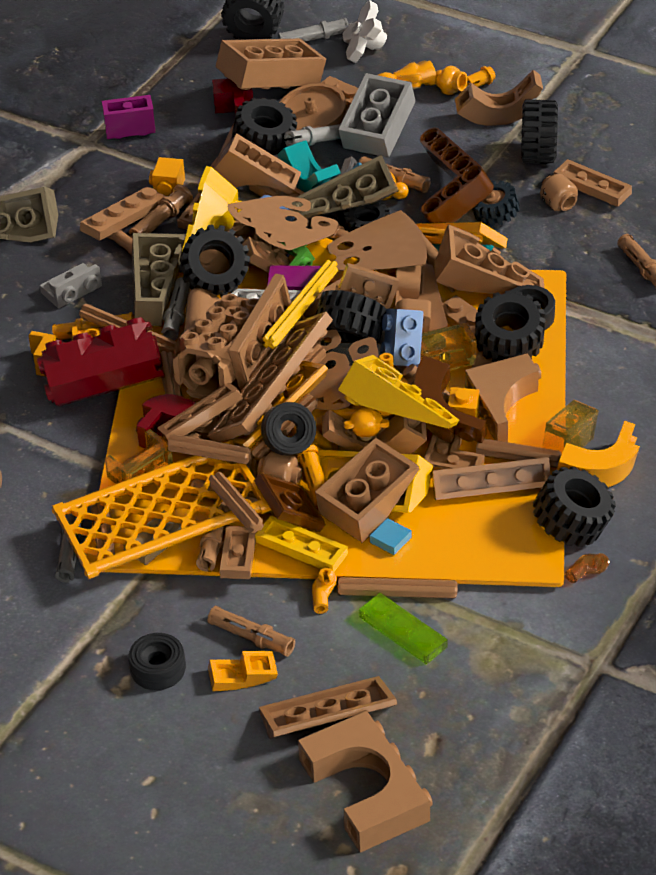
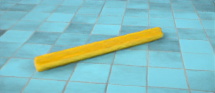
(300, 304)

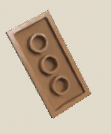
(326, 706)

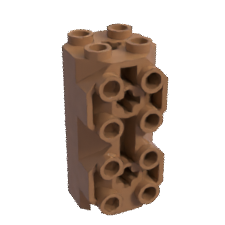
(204, 355)

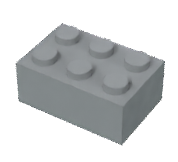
(377, 115)

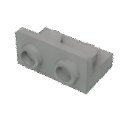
(72, 284)

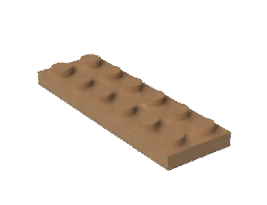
(271, 378)

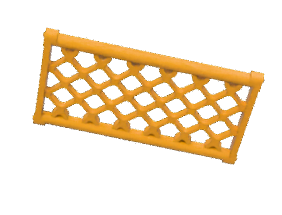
(162, 538)

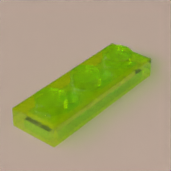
(403, 628)

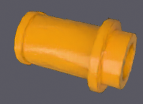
(484, 76)

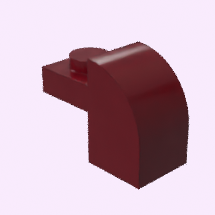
(228, 96)
(159, 411)

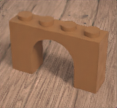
(363, 743)

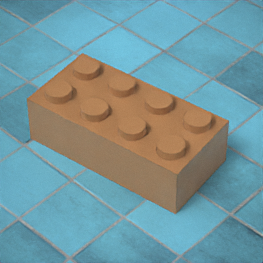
(270, 63)

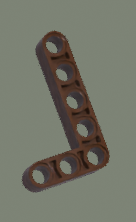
(469, 180)

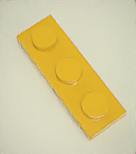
(301, 544)

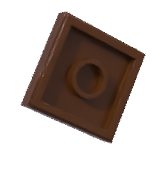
(289, 502)

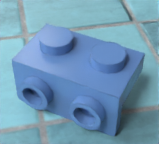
(403, 335)

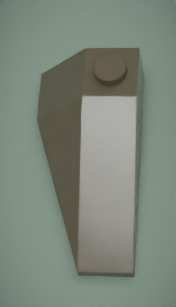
(352, 189)
(28, 215)

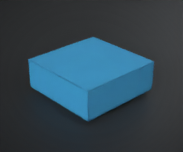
(390, 536)

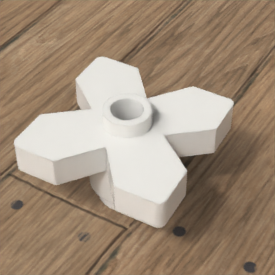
(364, 33)

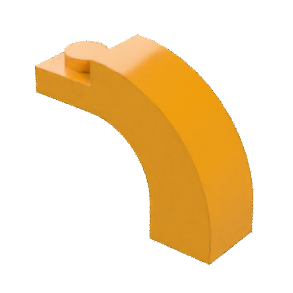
(610, 464)

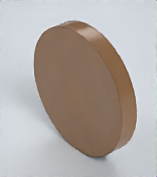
(316, 105)

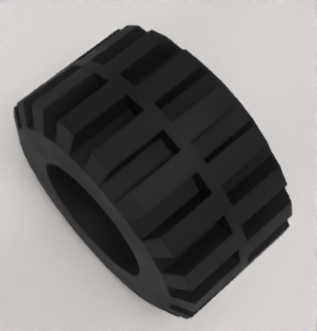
(250, 26)
(264, 123)
(539, 131)
(223, 242)
(509, 310)
(352, 315)
(574, 506)

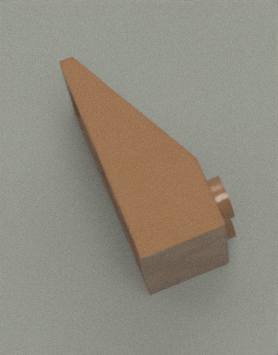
(366, 489)

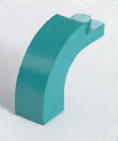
(301, 158)

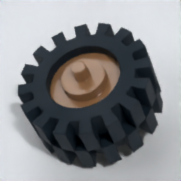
(498, 205)

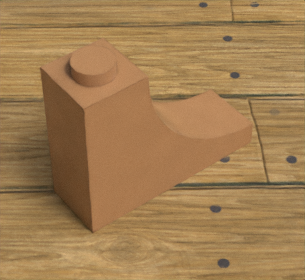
(248, 164)
(500, 388)

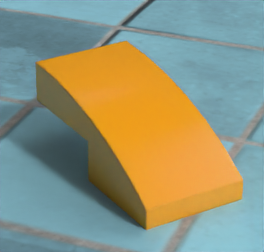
(248, 671)

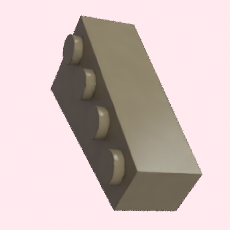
(154, 273)

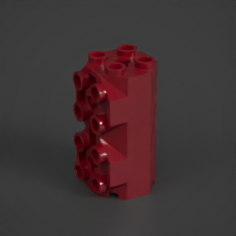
(100, 363)

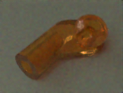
(587, 565)

